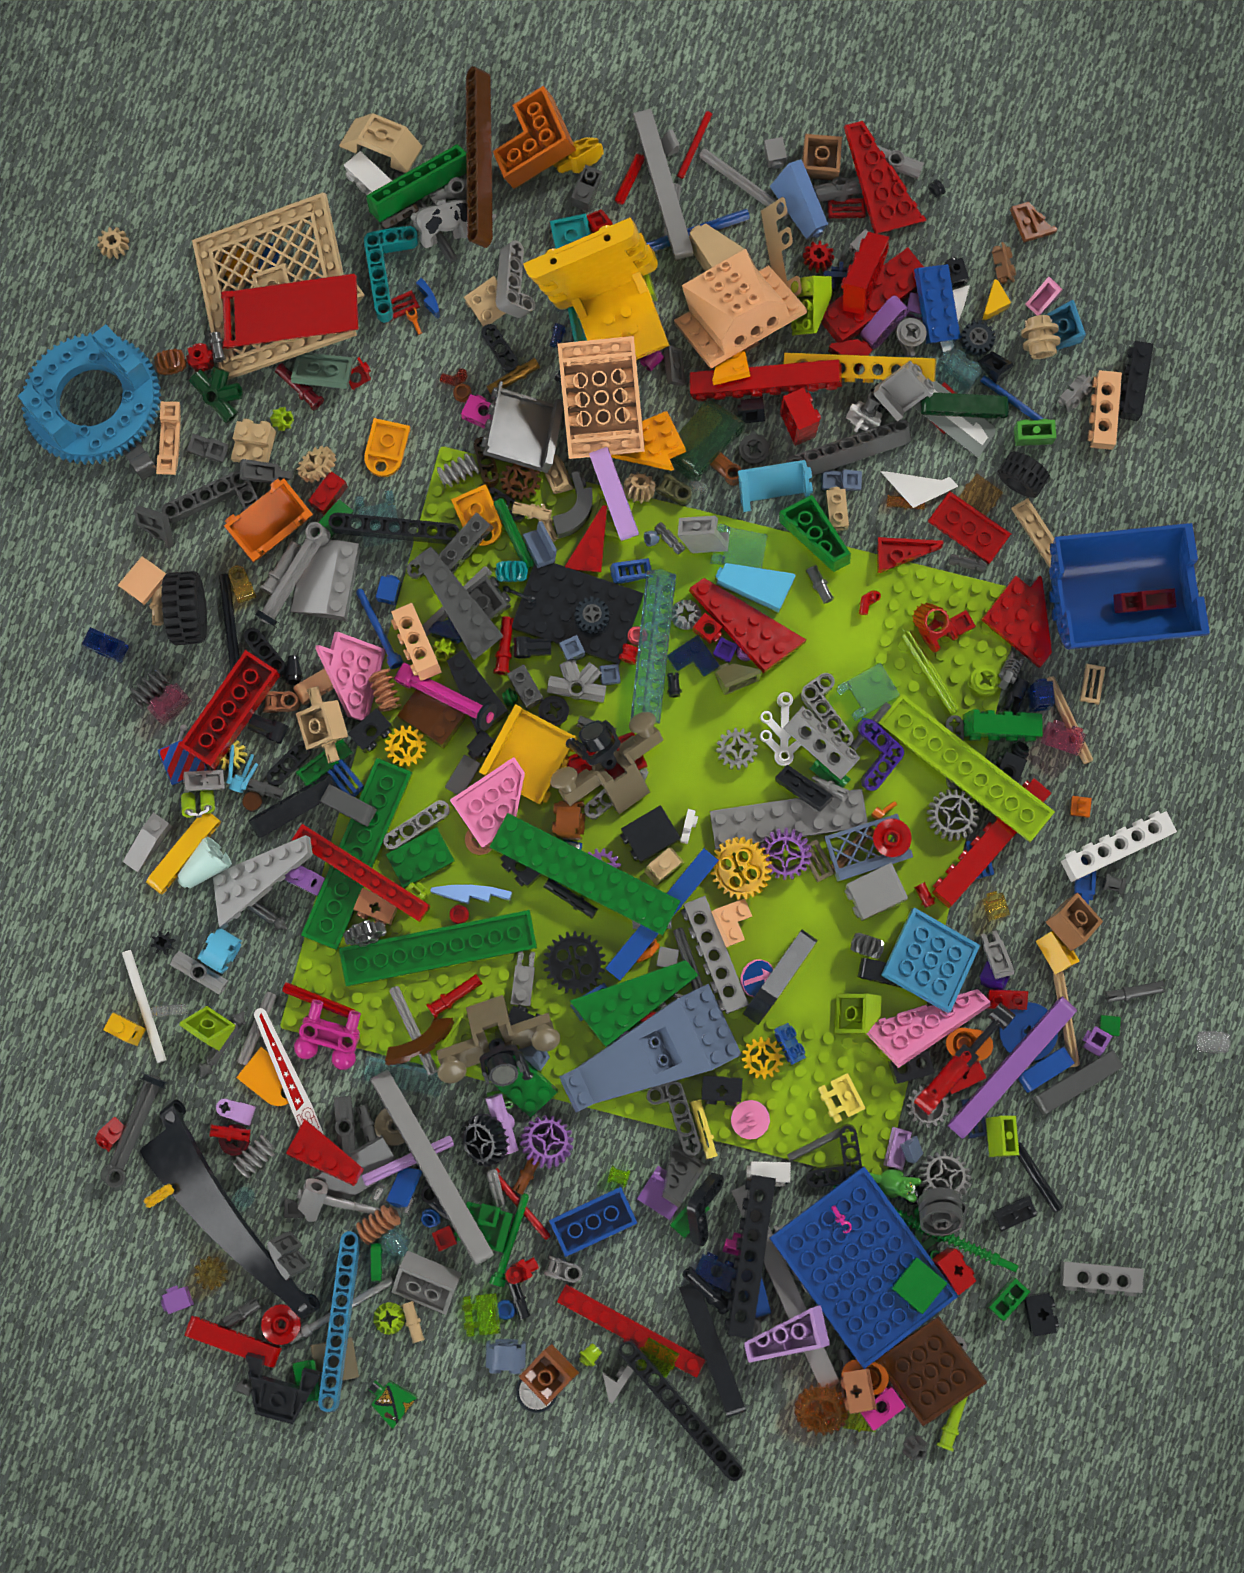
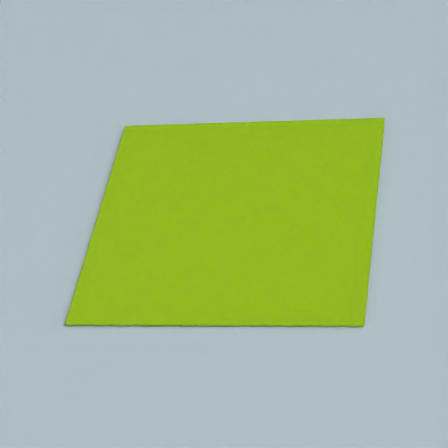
(684, 777)

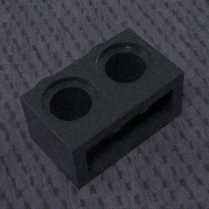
(912, 1071)

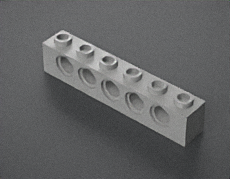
(701, 907)

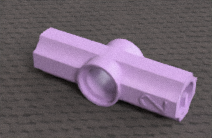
(498, 1109)

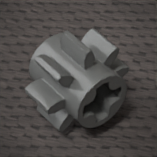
(915, 1447)

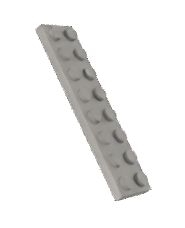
(760, 819)

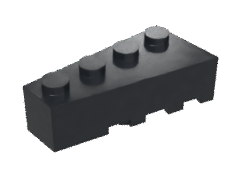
(473, 686)

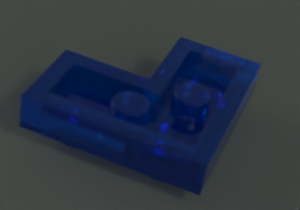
(695, 652)

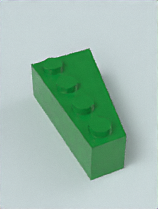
(816, 532)
(1004, 725)

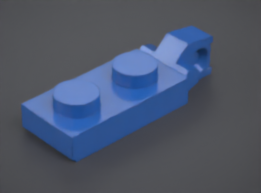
(1086, 885)

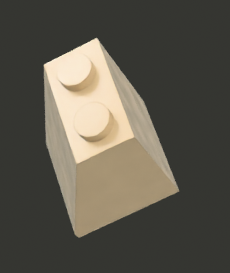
(711, 246)

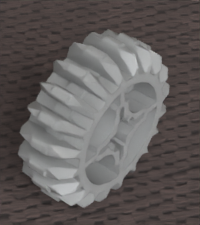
(959, 819)
(941, 1162)

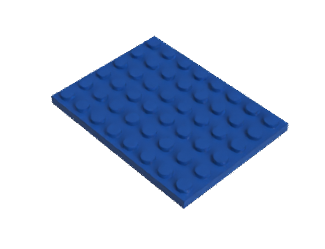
(856, 1269)

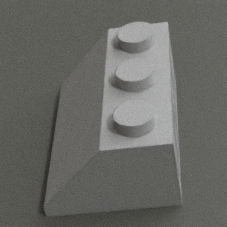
(426, 1282)

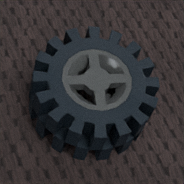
(982, 334)
(591, 608)

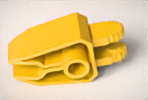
(587, 153)

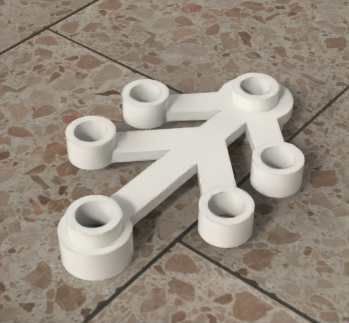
(780, 732)

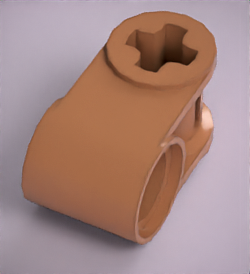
(276, 702)

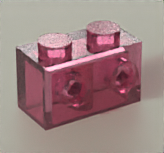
(169, 703)
(1064, 738)

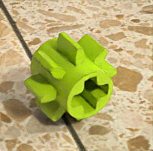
(281, 419)
(444, 649)
(417, 890)

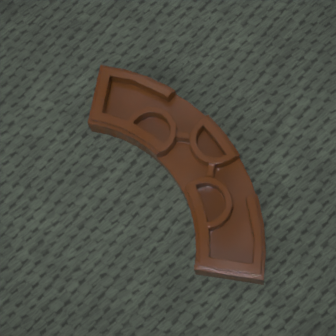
(423, 1044)

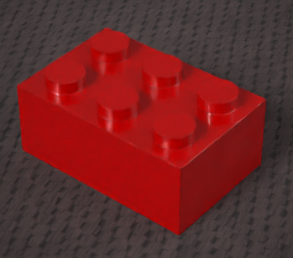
(800, 416)

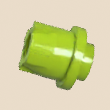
(589, 1355)

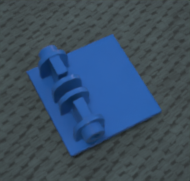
(787, 1035)

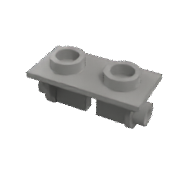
(1082, 386)

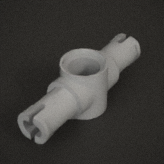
(449, 193)

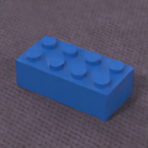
(593, 1221)

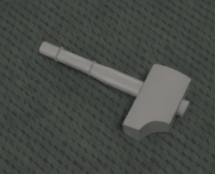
(315, 1195)

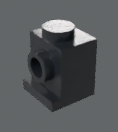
(752, 410)
(480, 746)

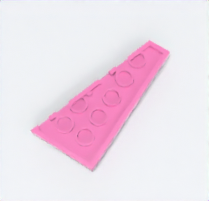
(923, 1026)

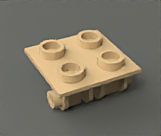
(483, 302)

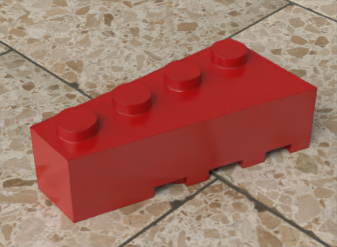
(864, 272)

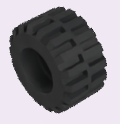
(1023, 474)

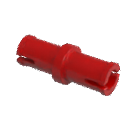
(230, 1133)

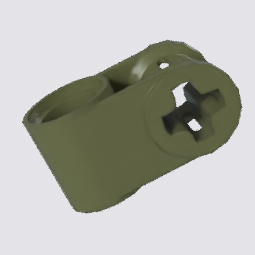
(671, 488)

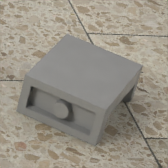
(903, 389)
(701, 534)

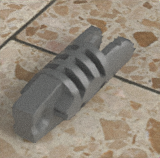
(1010, 670)

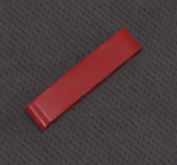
(231, 1341)

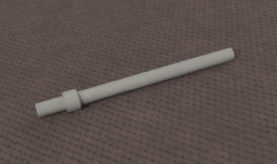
(307, 1330)

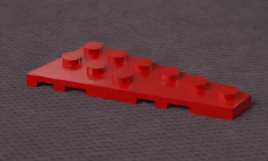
(755, 633)

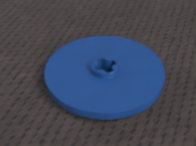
(1014, 1032)

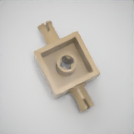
(322, 725)

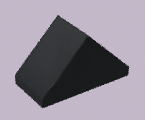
(995, 366)

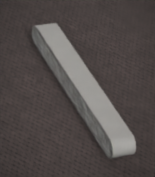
(663, 184)

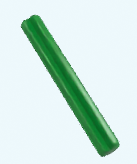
(513, 532)

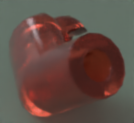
(456, 379)

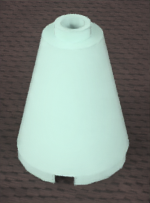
(203, 864)

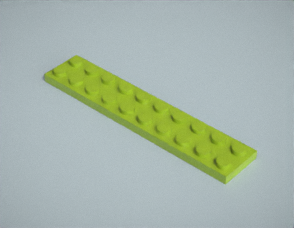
(966, 768)

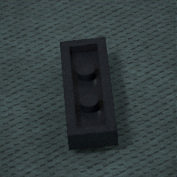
(803, 788)

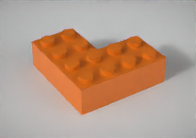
(541, 143)

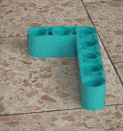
(379, 267)

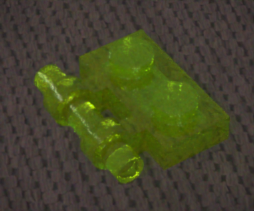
(487, 1314)

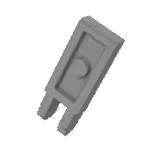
(997, 956)
(523, 981)

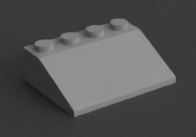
(328, 581)

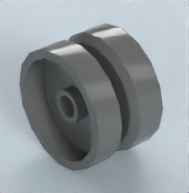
(940, 1211)

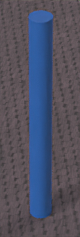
(1011, 399)

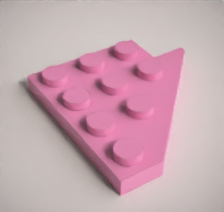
(349, 668)
(489, 801)

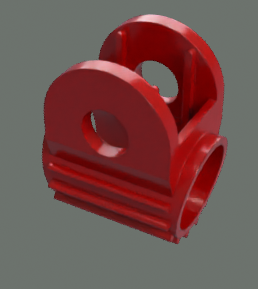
(927, 631)

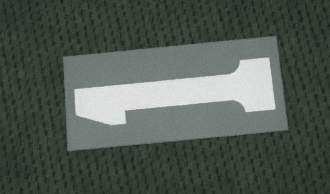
(968, 431)

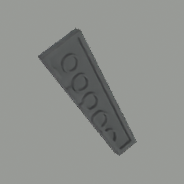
(466, 615)

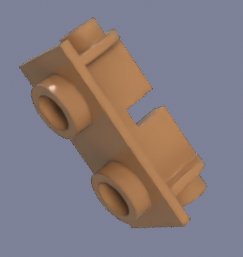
(1003, 256)

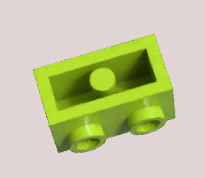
(1002, 1136)

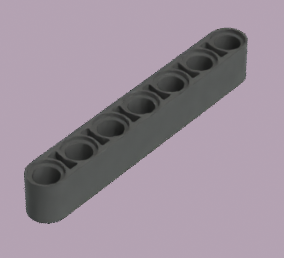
(855, 447)

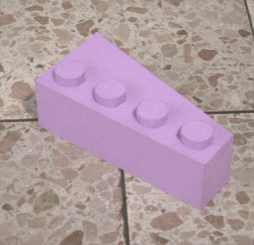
(796, 1335)

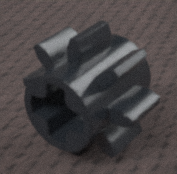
(168, 945)

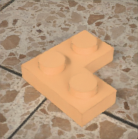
(727, 921)

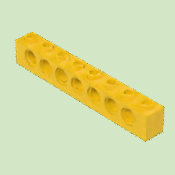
(927, 365)

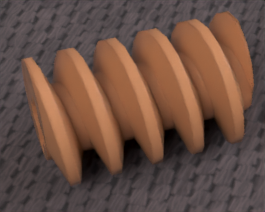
(384, 691)
(379, 1225)

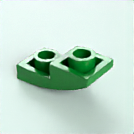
(338, 507)

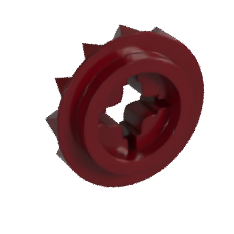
(231, 1148)

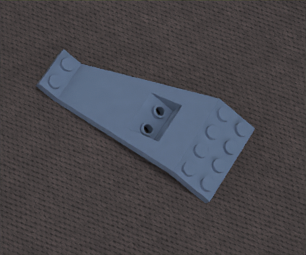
(687, 1036)

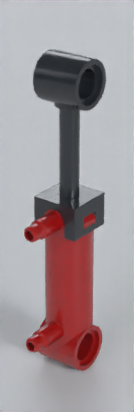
(961, 1063)

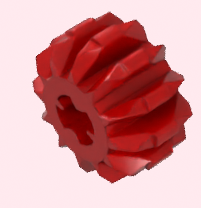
(825, 256)

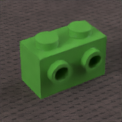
(1034, 432)

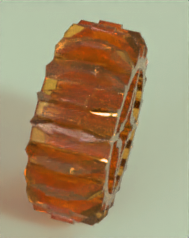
(810, 1414)

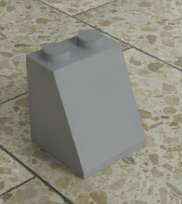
(876, 892)

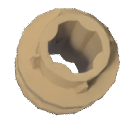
(1041, 337)

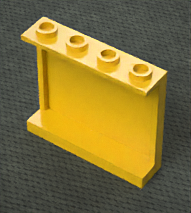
(537, 749)

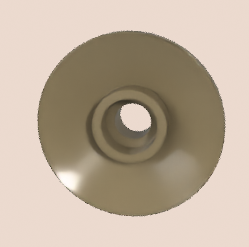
(383, 1127)

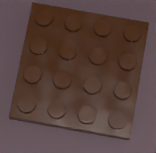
(931, 1371)

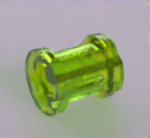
(618, 1176)

